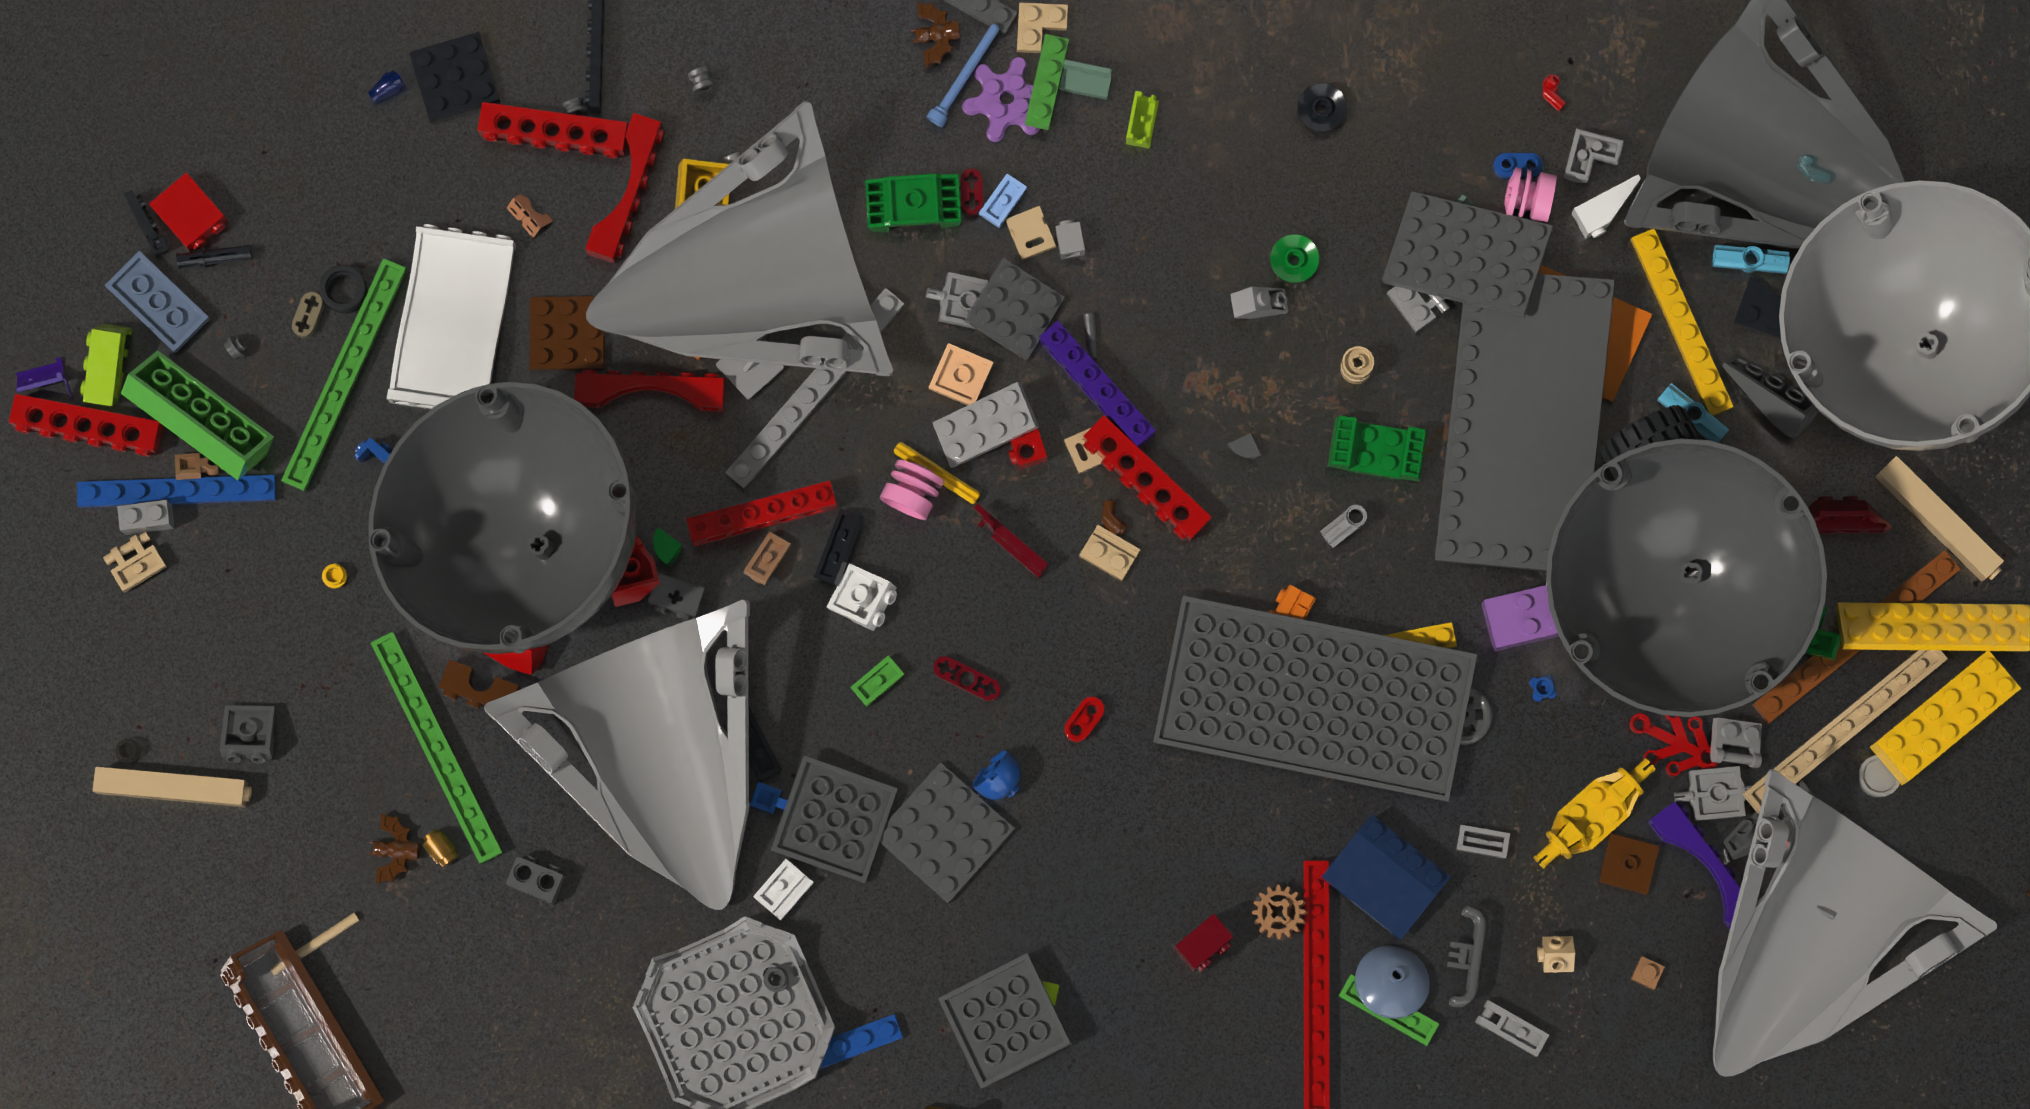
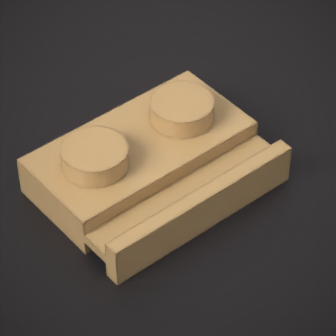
(1109, 552)

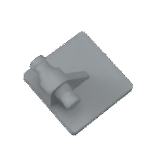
(748, 376)

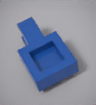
(767, 798)

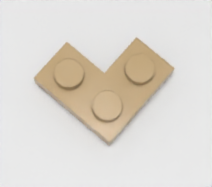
(1034, 19)

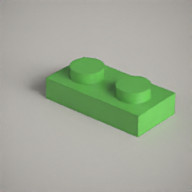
(877, 681)

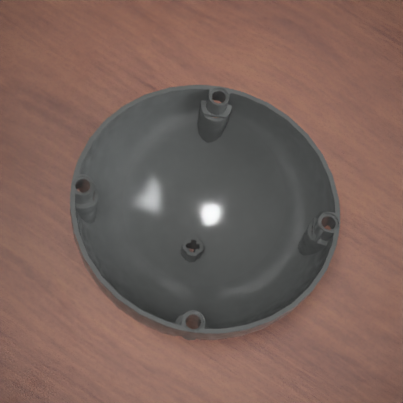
(481, 499)
(1675, 638)

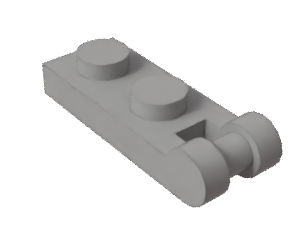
(1513, 1029)

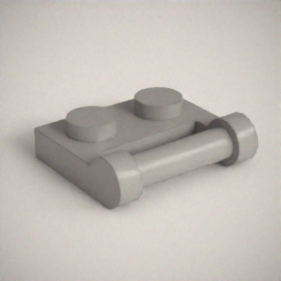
(1736, 734)

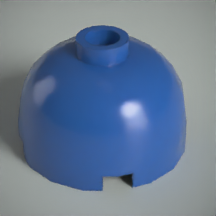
(999, 777)

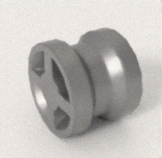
(702, 80)

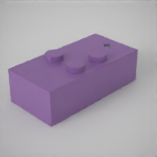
(1519, 618)

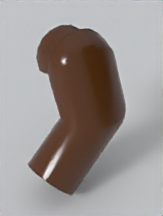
(1110, 521)

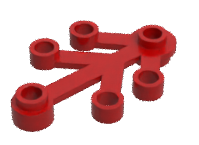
(1679, 743)

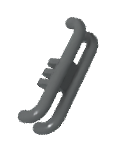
(1469, 956)

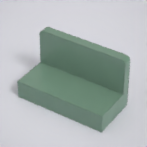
(1085, 79)

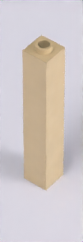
(1940, 519)
(171, 787)

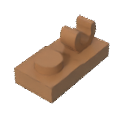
(767, 558)

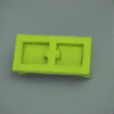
(1142, 120)

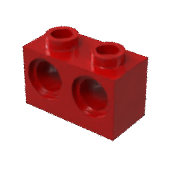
(1033, 441)

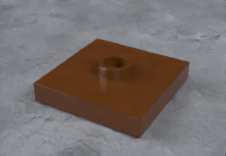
(1628, 864)

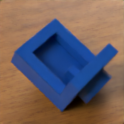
(370, 446)

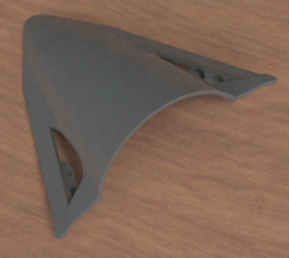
(1744, 132)

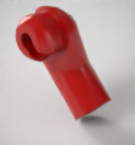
(1550, 92)

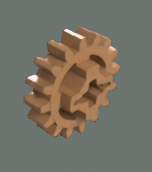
(1272, 919)

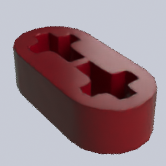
(977, 192)

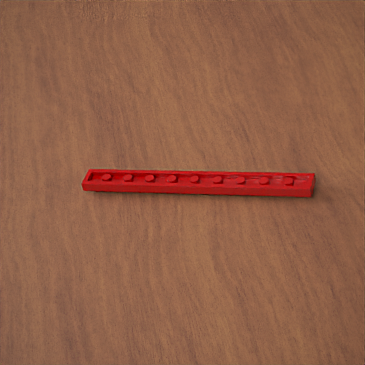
(1316, 985)

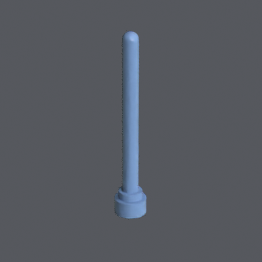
(939, 113)

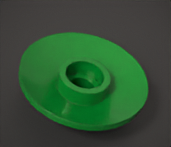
(1294, 246)

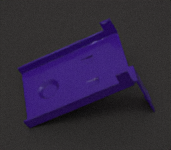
(42, 376)

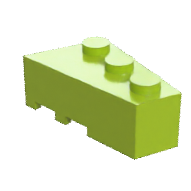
(104, 364)

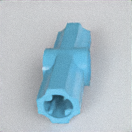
(1767, 260)
(1706, 425)

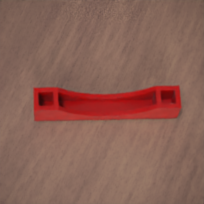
(608, 235)
(598, 389)

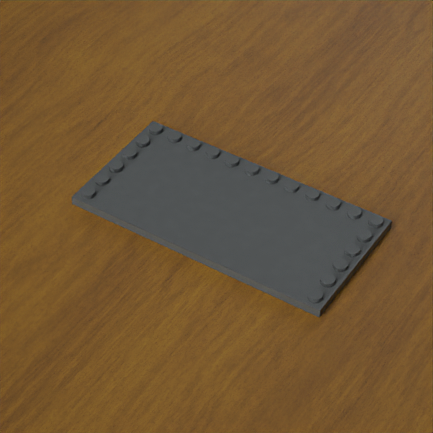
(1523, 422)
(1315, 698)

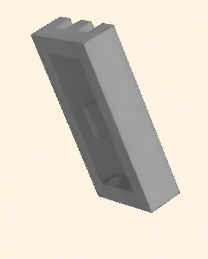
(1460, 847)

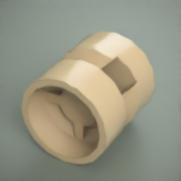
(1357, 365)

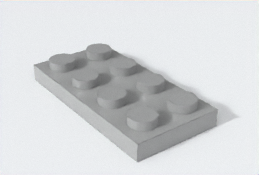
(985, 424)

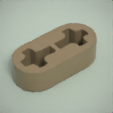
(313, 316)

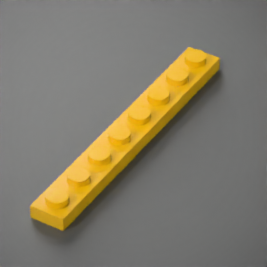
(1681, 322)

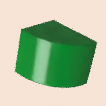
(666, 547)

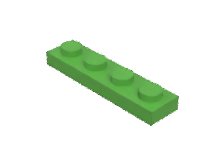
(1046, 82)
(1415, 1026)

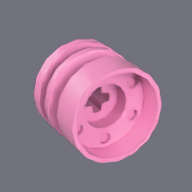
(1530, 195)
(911, 490)

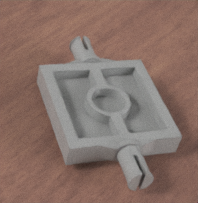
(957, 297)
(1715, 793)

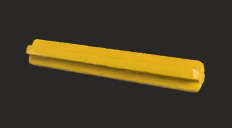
(950, 481)

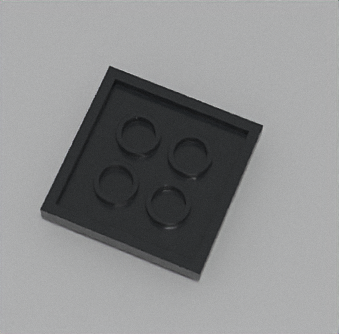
(454, 76)

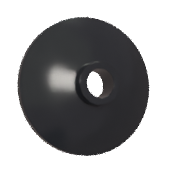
(1326, 96)

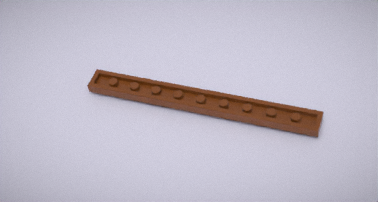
(1819, 668)

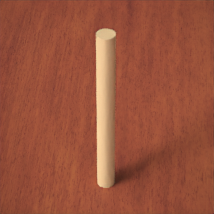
(327, 935)

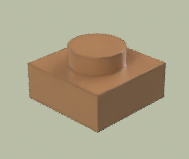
(1647, 973)

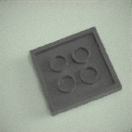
(1014, 308)

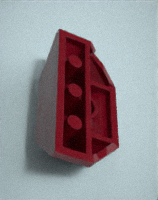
(1847, 516)

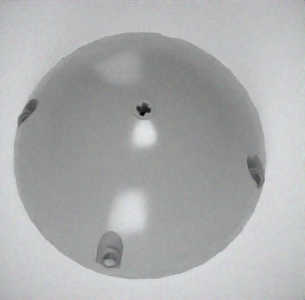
(1870, 295)

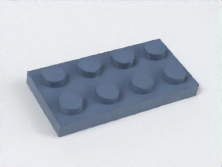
(157, 302)

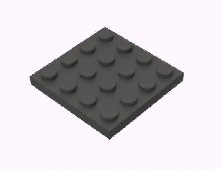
(833, 819)
(944, 833)
(1004, 1021)

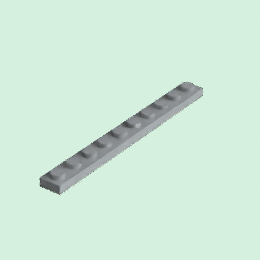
(802, 403)

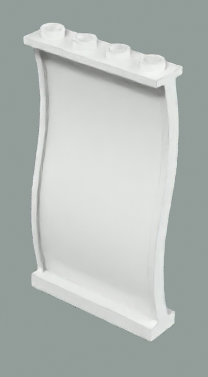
(450, 315)

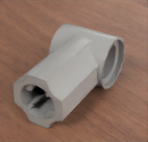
(1342, 527)

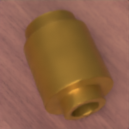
(440, 847)

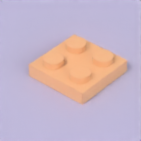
(960, 375)

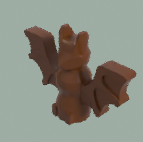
(939, 32)
(399, 849)

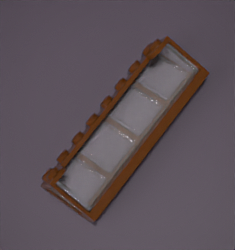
(298, 1027)

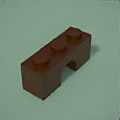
(458, 683)

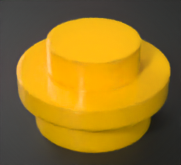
(334, 576)

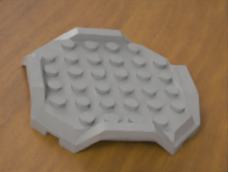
(720, 1028)

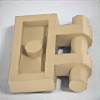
(138, 568)

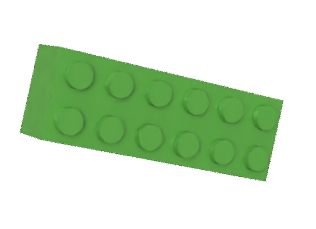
(197, 415)

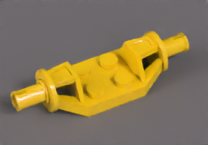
(1594, 813)

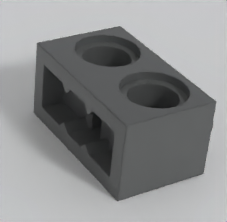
(533, 885)

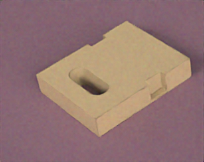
(1027, 228)
(1093, 460)

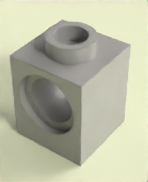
(1070, 239)

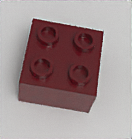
(1203, 943)

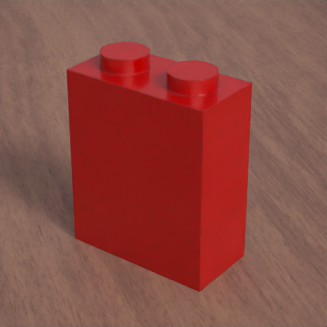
(189, 213)

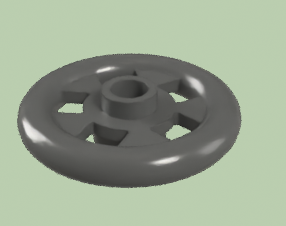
(1482, 726)

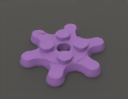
(989, 103)

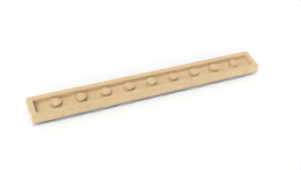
(1851, 720)

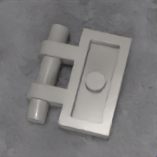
(1414, 308)

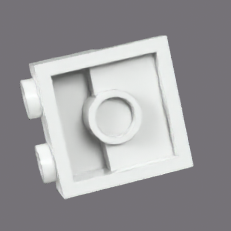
(862, 597)

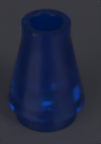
(387, 86)

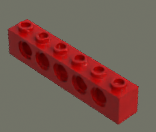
(493, 114)
(25, 407)
(1106, 430)
(761, 513)

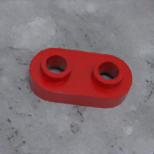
(1084, 719)

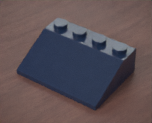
(1385, 877)

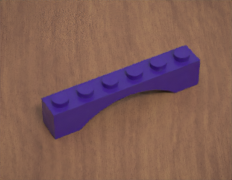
(1676, 829)

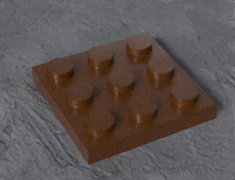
(562, 335)

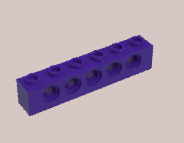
(1096, 384)

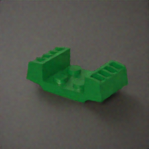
(913, 201)
(1377, 449)

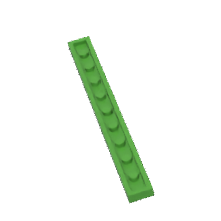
(344, 375)
(436, 748)

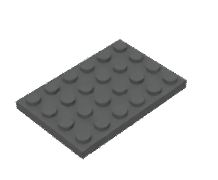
(1468, 254)

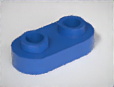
(1517, 160)

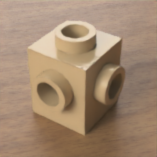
(1557, 954)

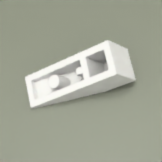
(1598, 212)

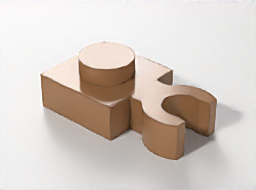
(191, 466)

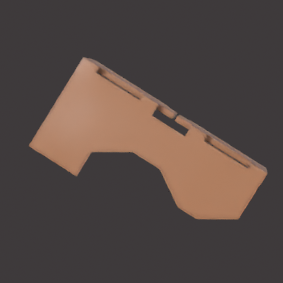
(539, 219)

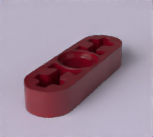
(969, 689)

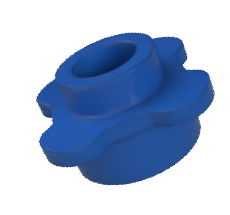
(1547, 682)

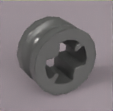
(574, 106)

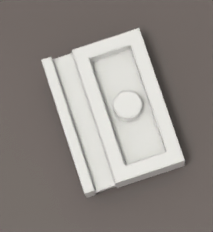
(783, 889)

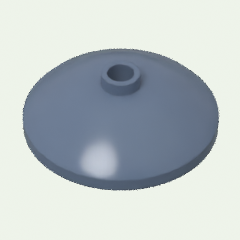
(1383, 992)

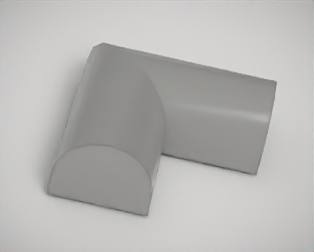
(1590, 147)

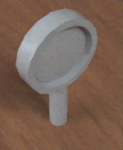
(1876, 778)

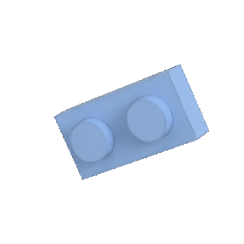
(1003, 200)

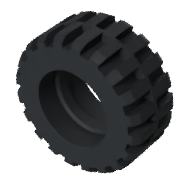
(1658, 426)

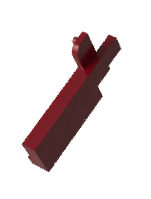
(1012, 544)

